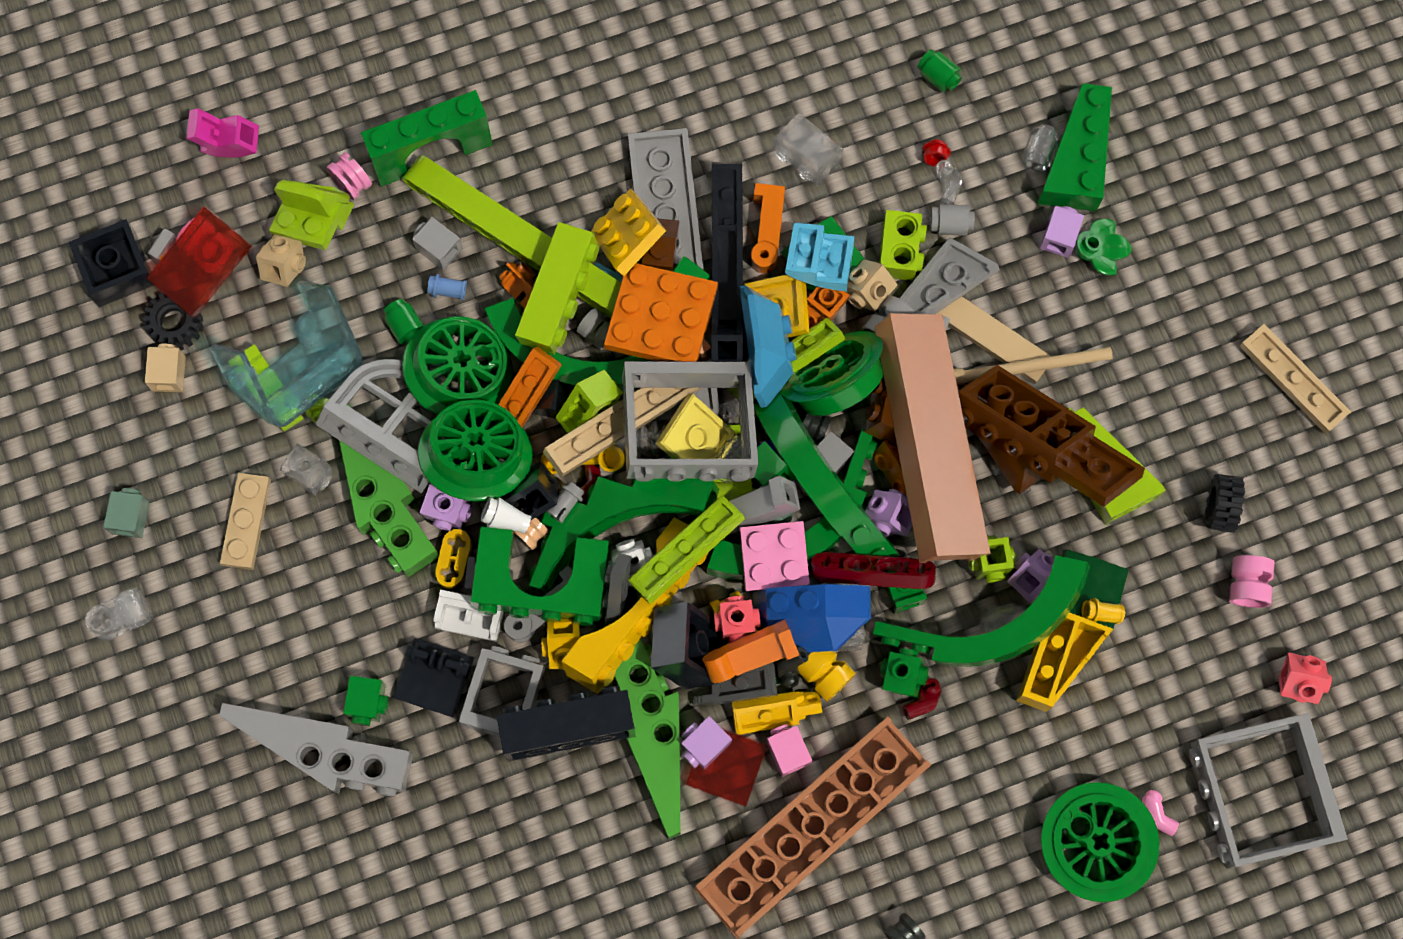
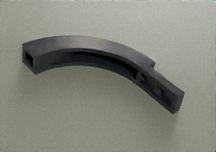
(727, 261)

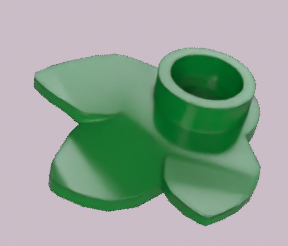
(1106, 246)

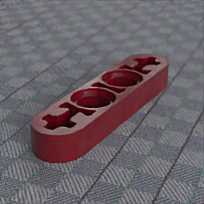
(908, 571)

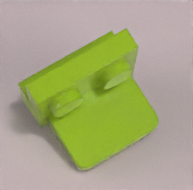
(310, 212)

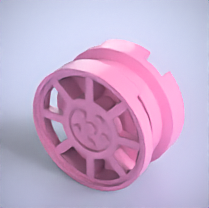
(349, 176)

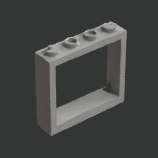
(690, 376)
(1314, 773)

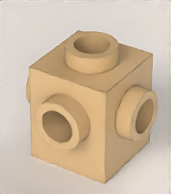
(281, 260)
(869, 285)

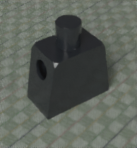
(536, 492)

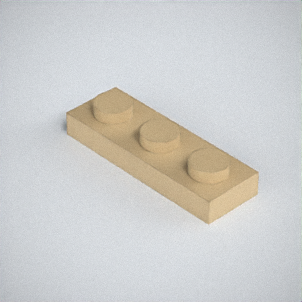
(245, 521)

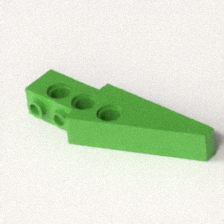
(390, 495)
(656, 760)

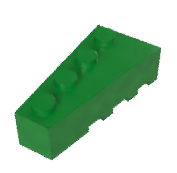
(1081, 157)

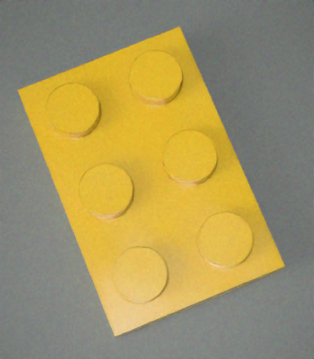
(627, 231)

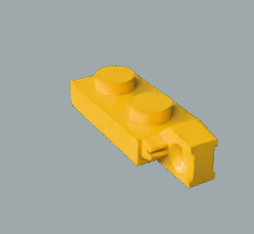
(774, 711)

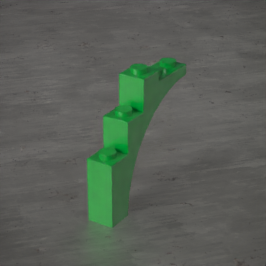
(610, 505)

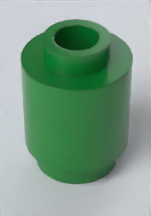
(939, 70)
(402, 320)

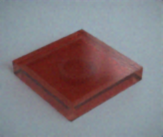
(732, 772)

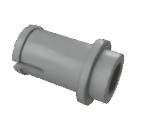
(566, 501)

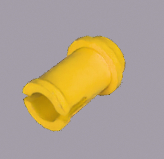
(1104, 612)

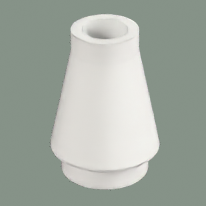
(502, 515)

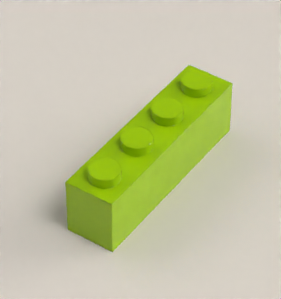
(557, 288)

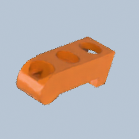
(765, 253)
(750, 652)

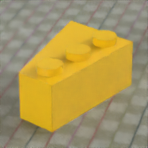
(1059, 660)

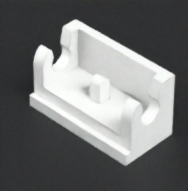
(456, 615)

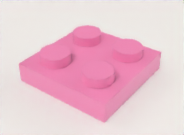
(774, 555)

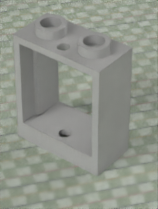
(499, 656)

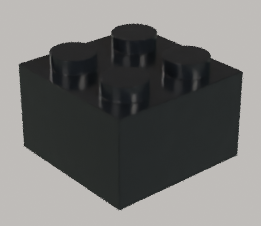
(112, 263)
(680, 642)

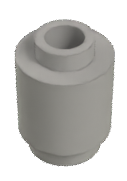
(952, 219)

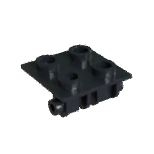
(433, 677)

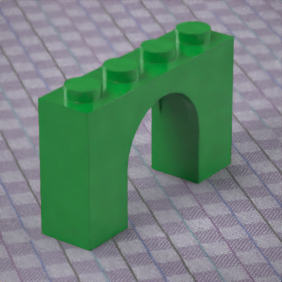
(394, 141)
(577, 600)

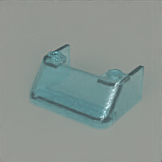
(306, 372)

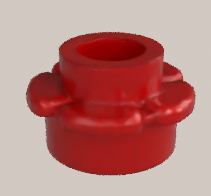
(935, 152)

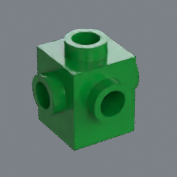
(910, 683)

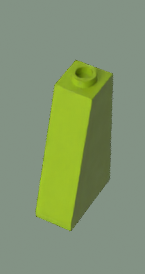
(1136, 496)

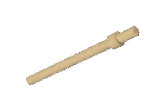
(963, 376)

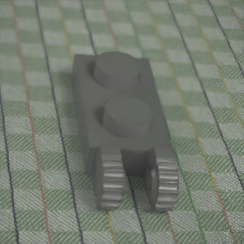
(747, 686)

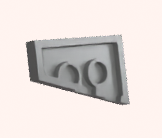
(948, 277)

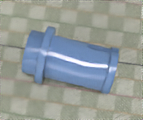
(446, 287)

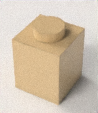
(165, 368)

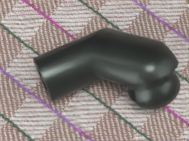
(789, 670)

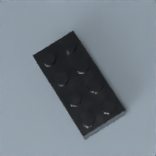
(565, 725)

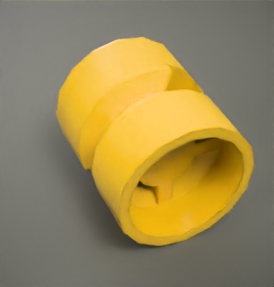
(827, 673)

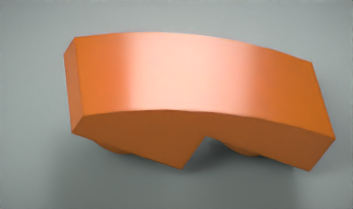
(824, 304)

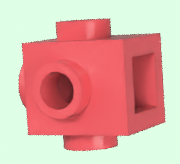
(733, 630)
(1304, 678)

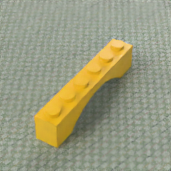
(600, 653)

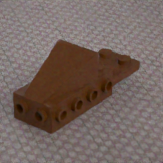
(1042, 439)

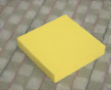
(694, 432)

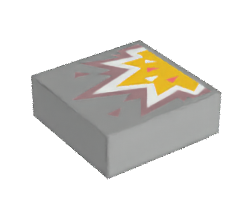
(162, 245)

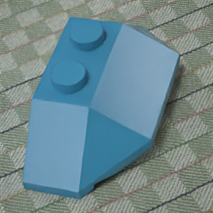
(767, 344)

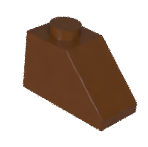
(663, 252)

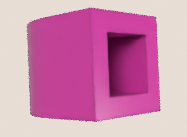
(222, 137)

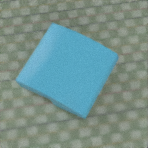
(819, 257)

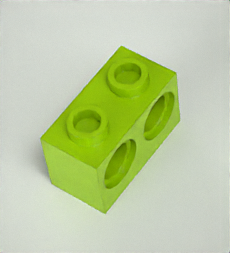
(895, 244)
(588, 400)

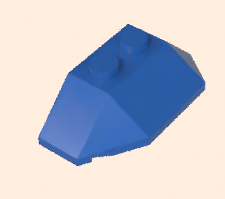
(817, 615)

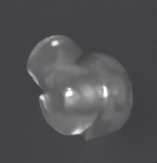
(950, 179)

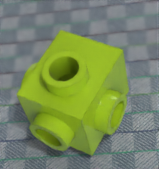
(1003, 559)

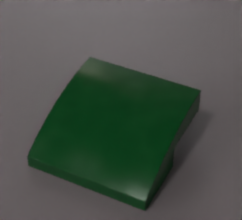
(1103, 582)

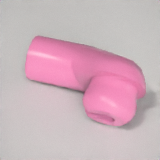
(1153, 802)

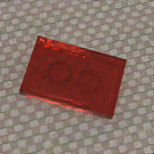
(199, 261)

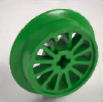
(838, 376)
(438, 397)
(476, 447)
(1134, 814)

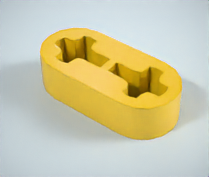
(446, 557)

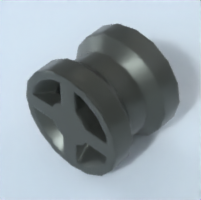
(816, 426)
(905, 929)

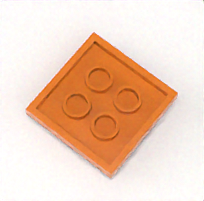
(661, 315)

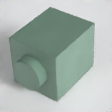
(126, 513)

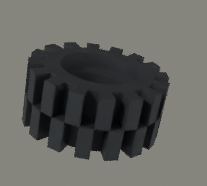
(159, 334)
(1225, 503)

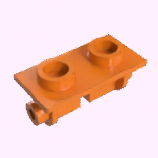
(518, 281)
(888, 461)

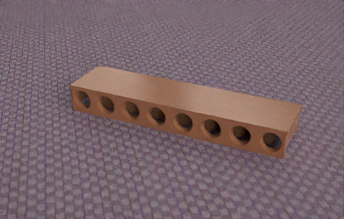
(931, 438)
(811, 827)

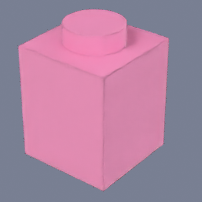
(788, 749)

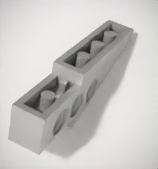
(295, 736)

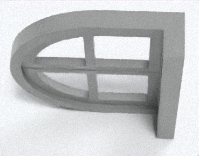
(366, 436)

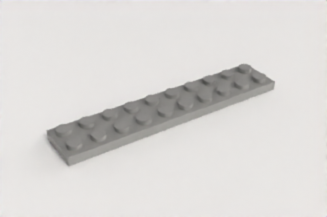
(666, 185)

